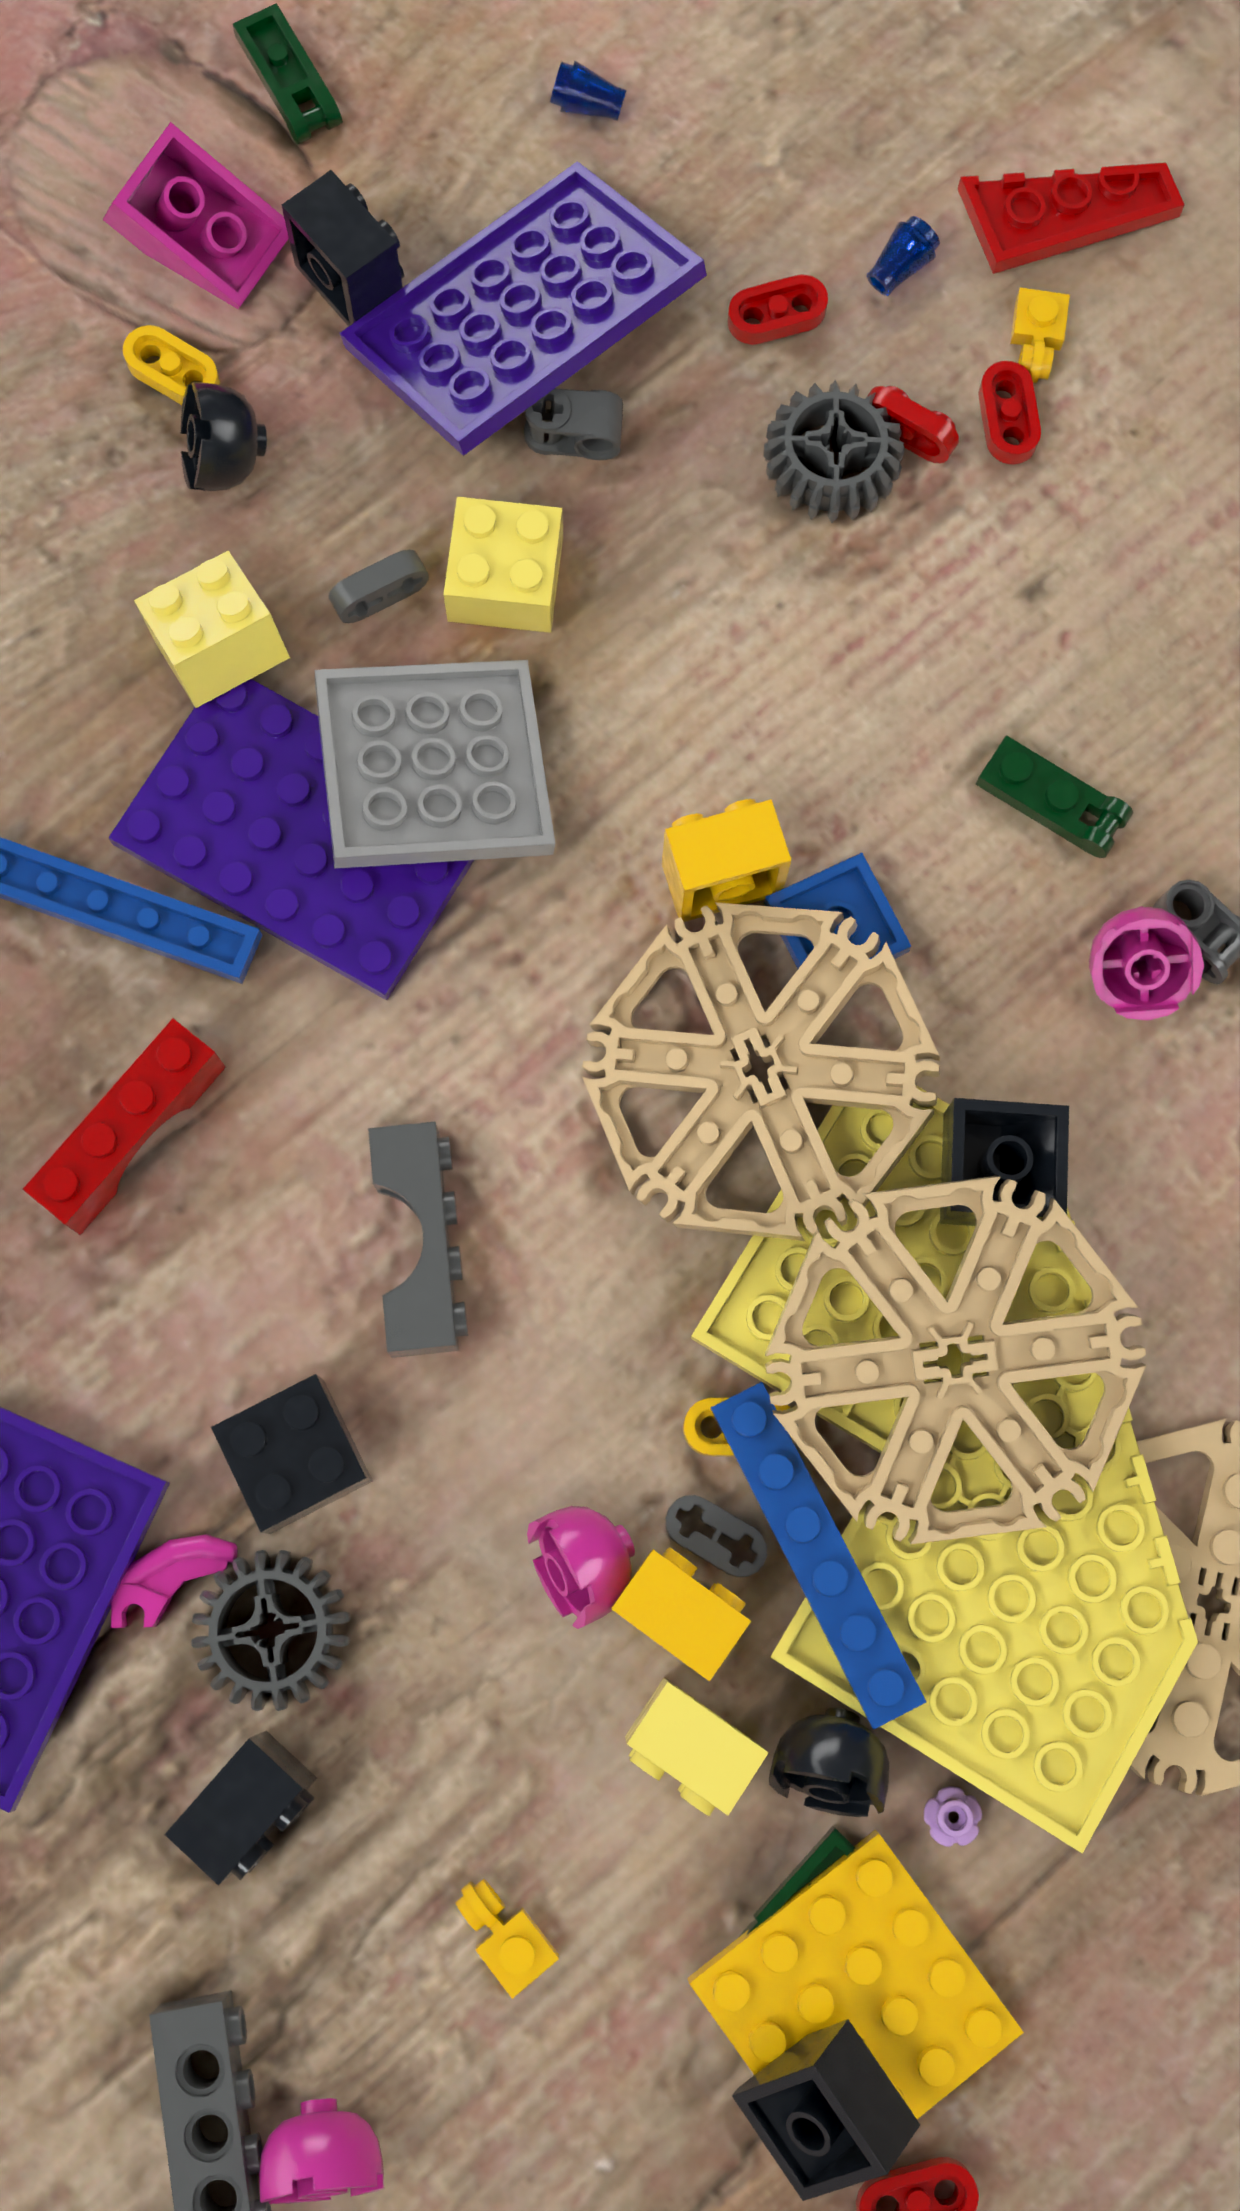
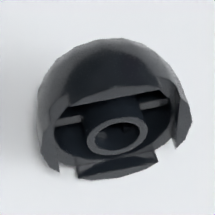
(219, 437)
(833, 1763)

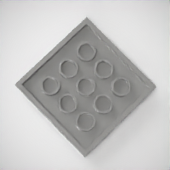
(432, 763)

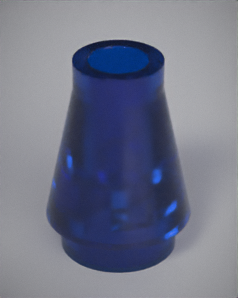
(586, 93)
(905, 253)

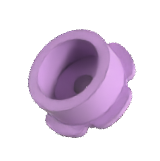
(937, 1812)

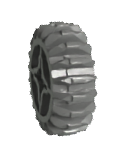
(859, 436)
(274, 1657)

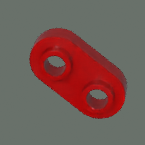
(773, 307)
(1011, 416)
(923, 431)
(915, 2186)

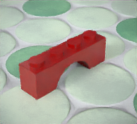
(91, 1161)

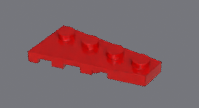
(1046, 216)

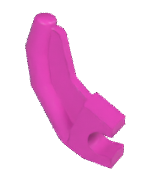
(161, 1572)

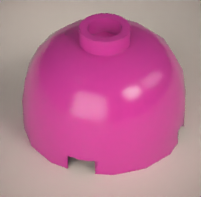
(1145, 963)
(582, 1561)
(320, 2156)

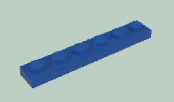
(126, 912)
(818, 1557)

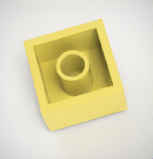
(503, 564)
(212, 628)
(695, 1748)

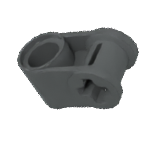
(581, 424)
(1211, 925)

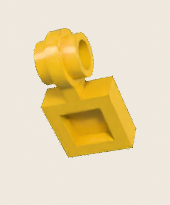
(1039, 328)
(515, 1948)

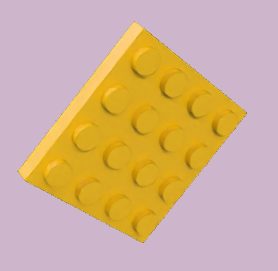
(865, 1952)

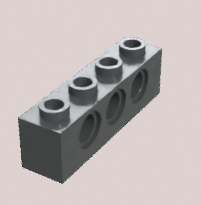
(194, 2161)

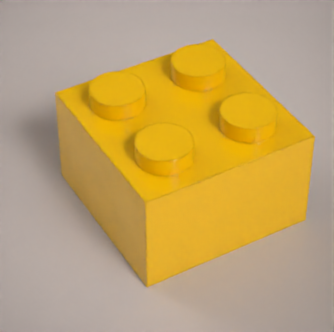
(725, 857)
(681, 1613)

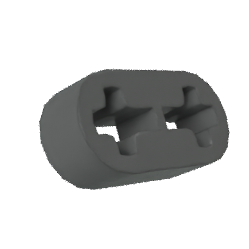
(378, 586)
(722, 1523)

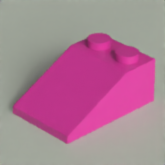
(198, 218)

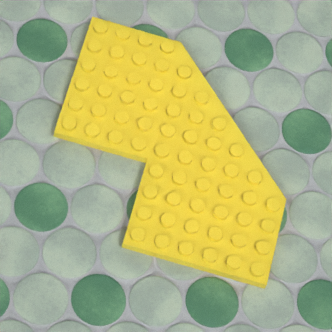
(1028, 1644)

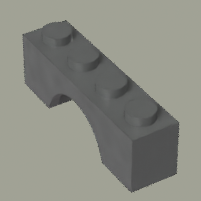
(421, 1310)

